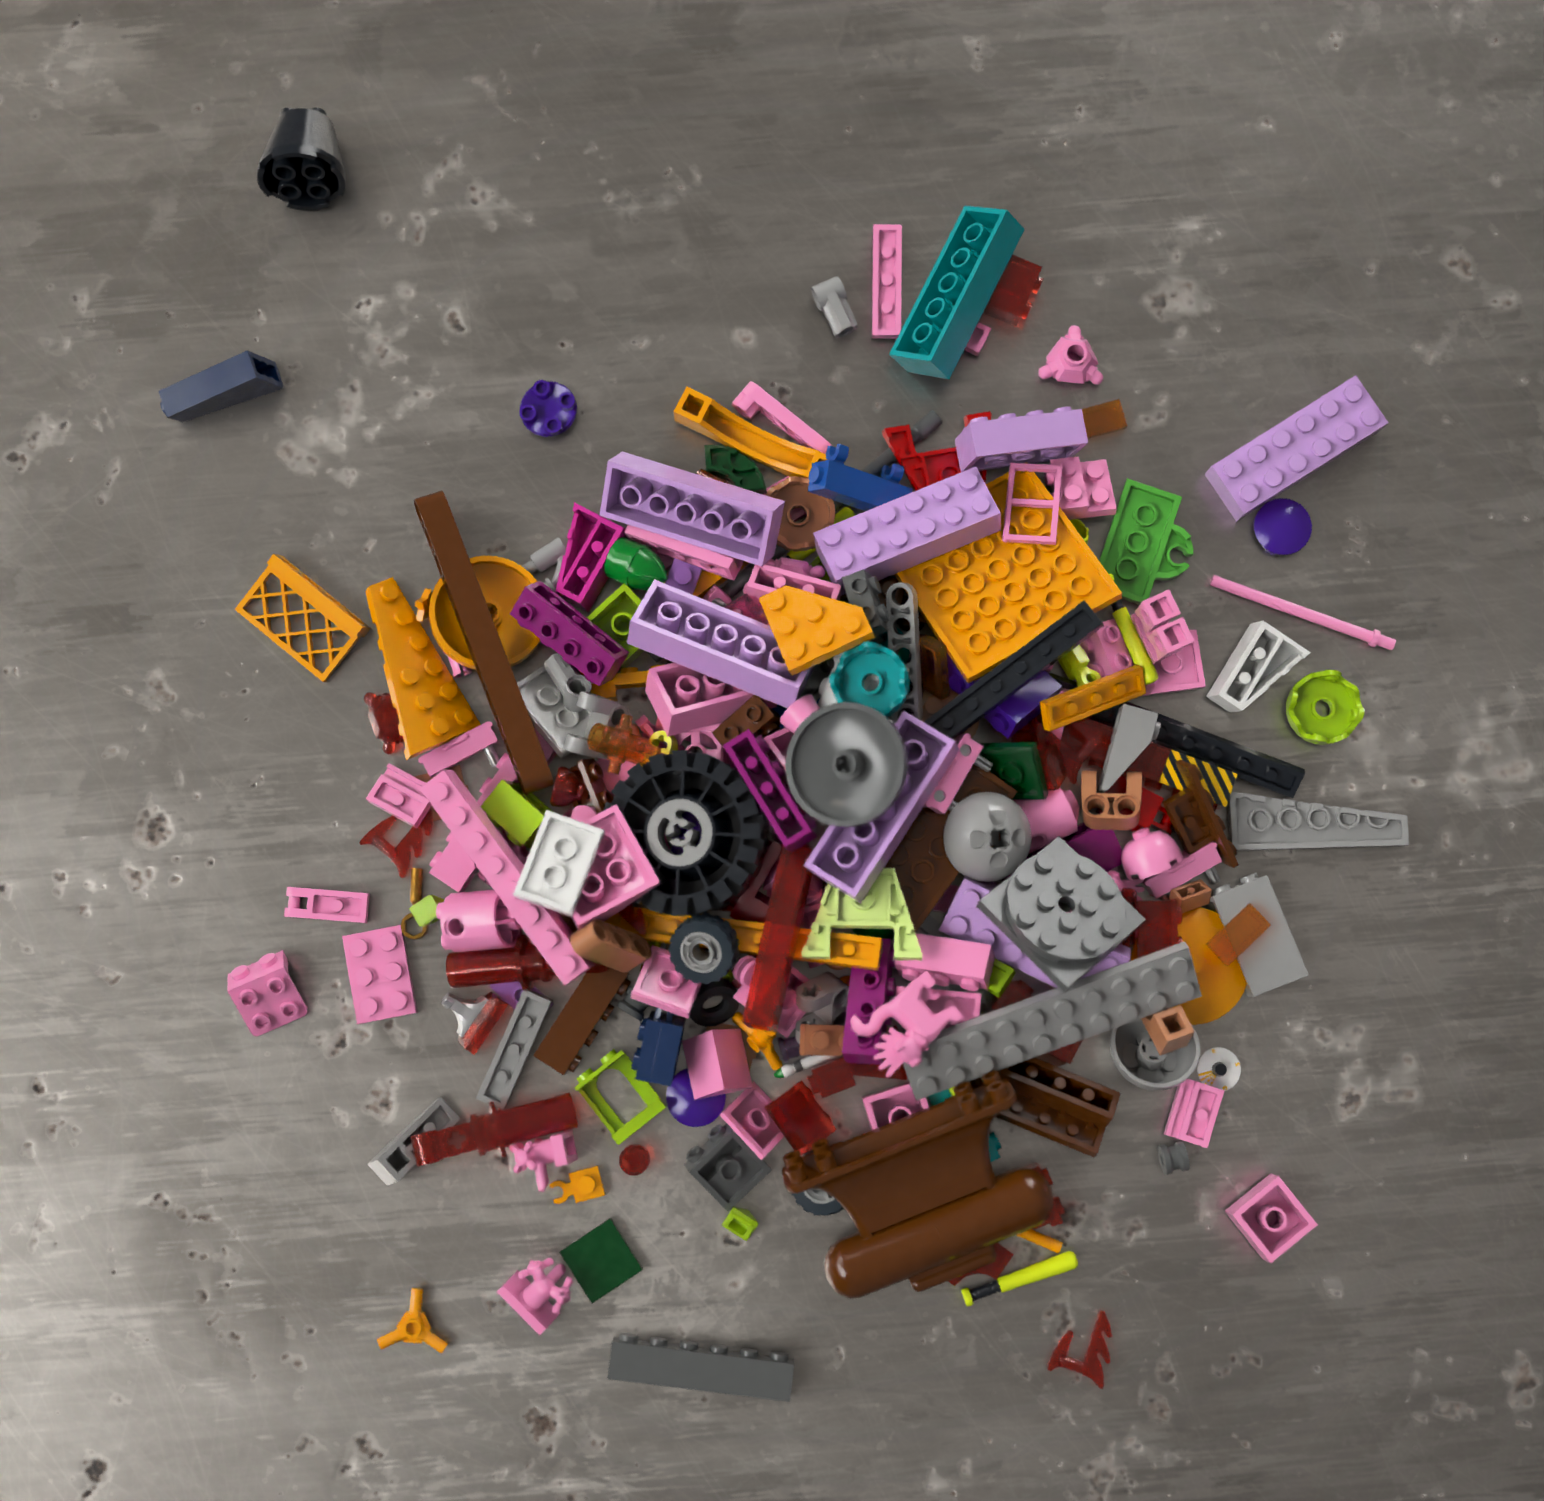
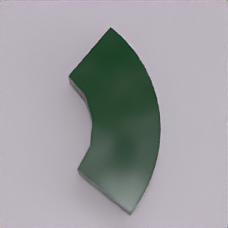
(735, 467)

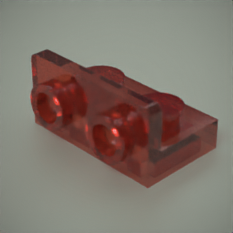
(1160, 926)

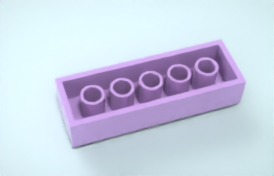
(1296, 448)
(691, 508)
(910, 529)
(714, 643)
(856, 855)
(969, 923)

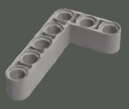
(910, 641)

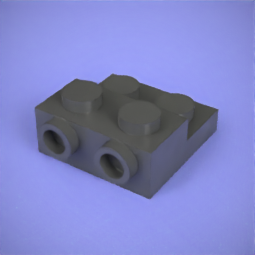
(863, 592)
(726, 1166)

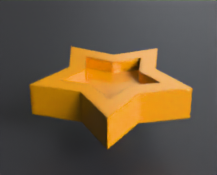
(423, 605)

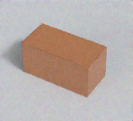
(1191, 895)

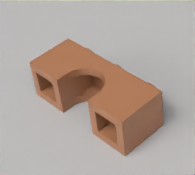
(1169, 1029)

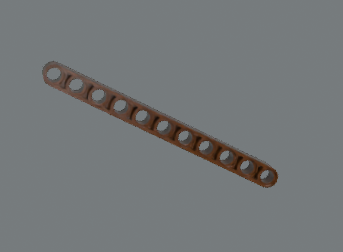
(483, 643)

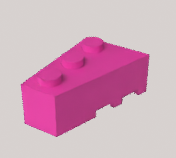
(584, 561)

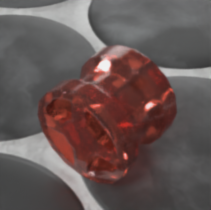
(636, 1155)

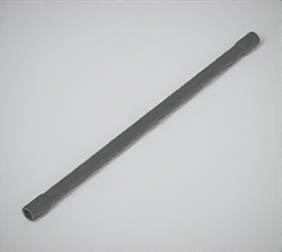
(919, 432)

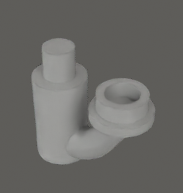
(545, 558)

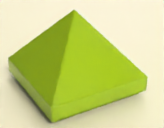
(740, 1222)

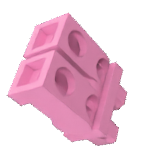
(1153, 626)

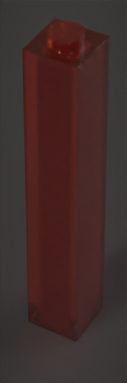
(778, 941)

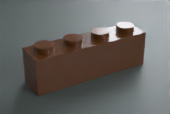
(579, 1019)

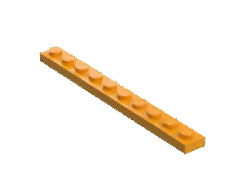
(846, 949)

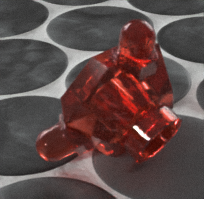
(383, 720)

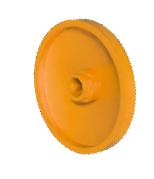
(501, 587)
(1219, 984)

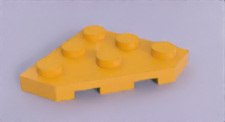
(813, 626)

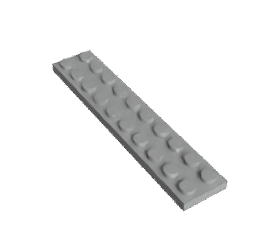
(1056, 1019)

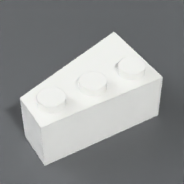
(1255, 665)

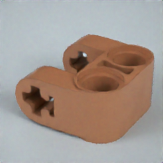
(1111, 803)

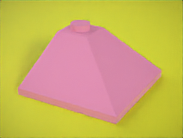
(618, 871)

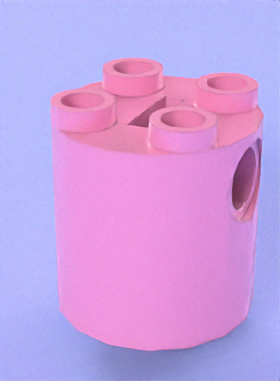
(1051, 817)
(476, 922)

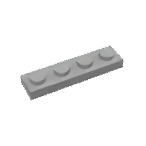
(514, 1048)

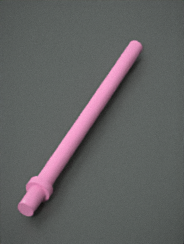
(1372, 637)

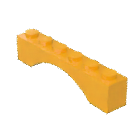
(725, 427)

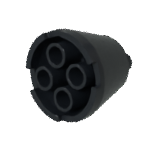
(302, 160)

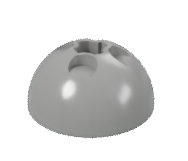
(975, 828)
(1165, 1072)

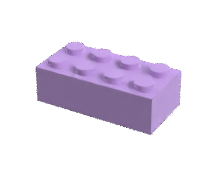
(1021, 439)

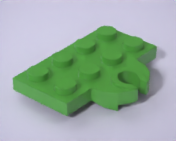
(1142, 540)

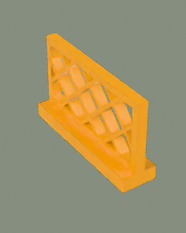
(313, 595)

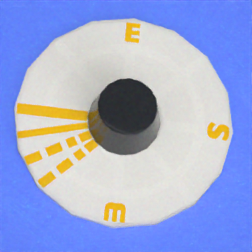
(1219, 1068)

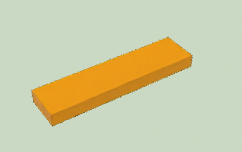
(1092, 698)

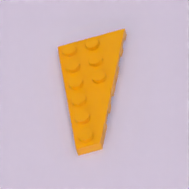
(418, 681)

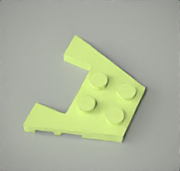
(880, 909)

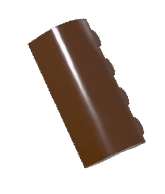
(1059, 1105)

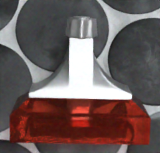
(475, 1017)

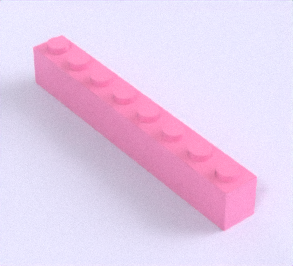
(502, 871)

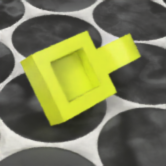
(1076, 667)

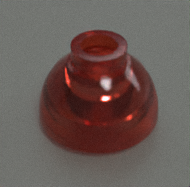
(566, 788)

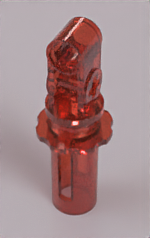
(503, 965)
(497, 1129)

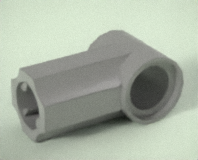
(832, 300)
(567, 680)

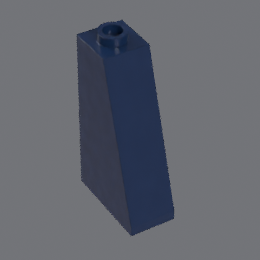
(221, 387)

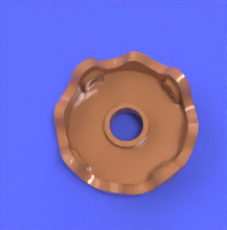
(819, 513)

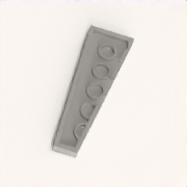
(1288, 824)

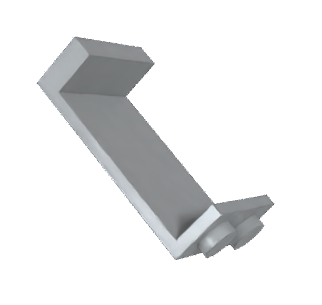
(1274, 955)

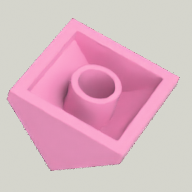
(717, 1063)
(752, 1122)

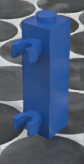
(853, 486)

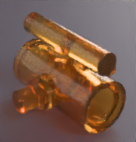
(621, 744)

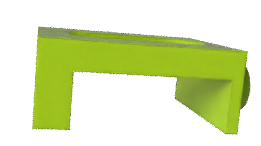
(588, 1089)

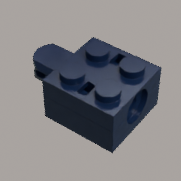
(660, 1047)

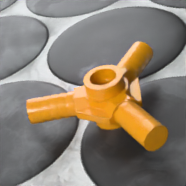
(760, 1040)
(413, 1327)

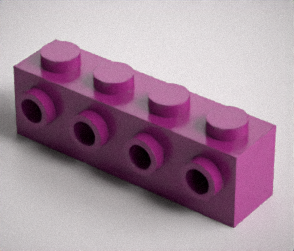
(569, 633)
(770, 791)
(866, 994)

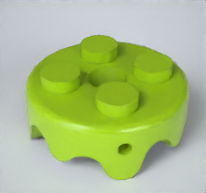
(1343, 702)

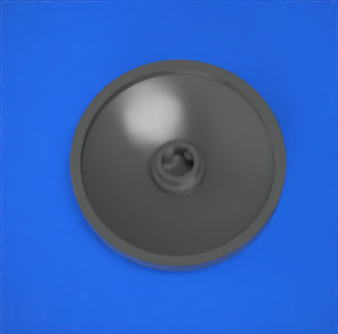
(846, 764)

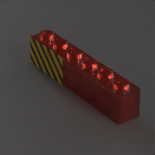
(1157, 765)

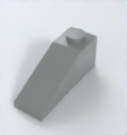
(1130, 736)
(398, 1154)

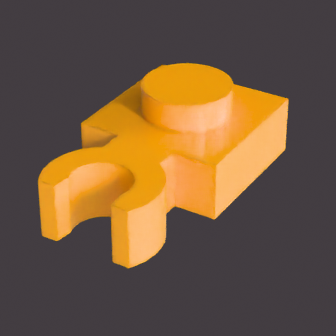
(583, 1184)

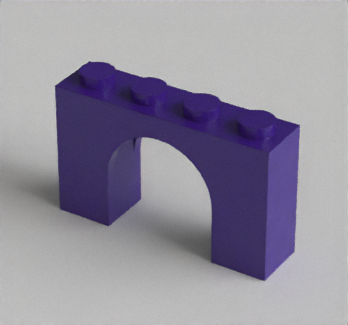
(1017, 709)

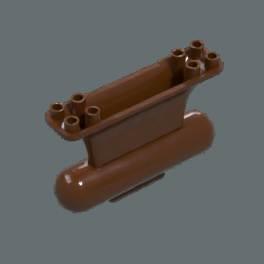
(922, 1194)

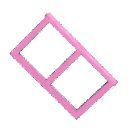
(1010, 501)

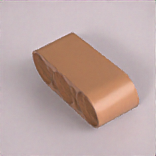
(610, 946)

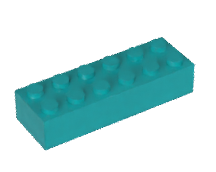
(957, 291)

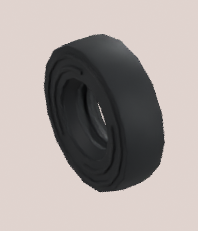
(718, 1013)

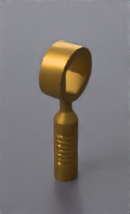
(415, 896)

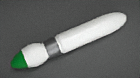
(807, 1062)

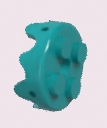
(868, 660)

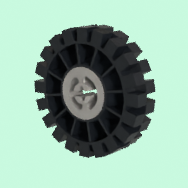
(730, 823)

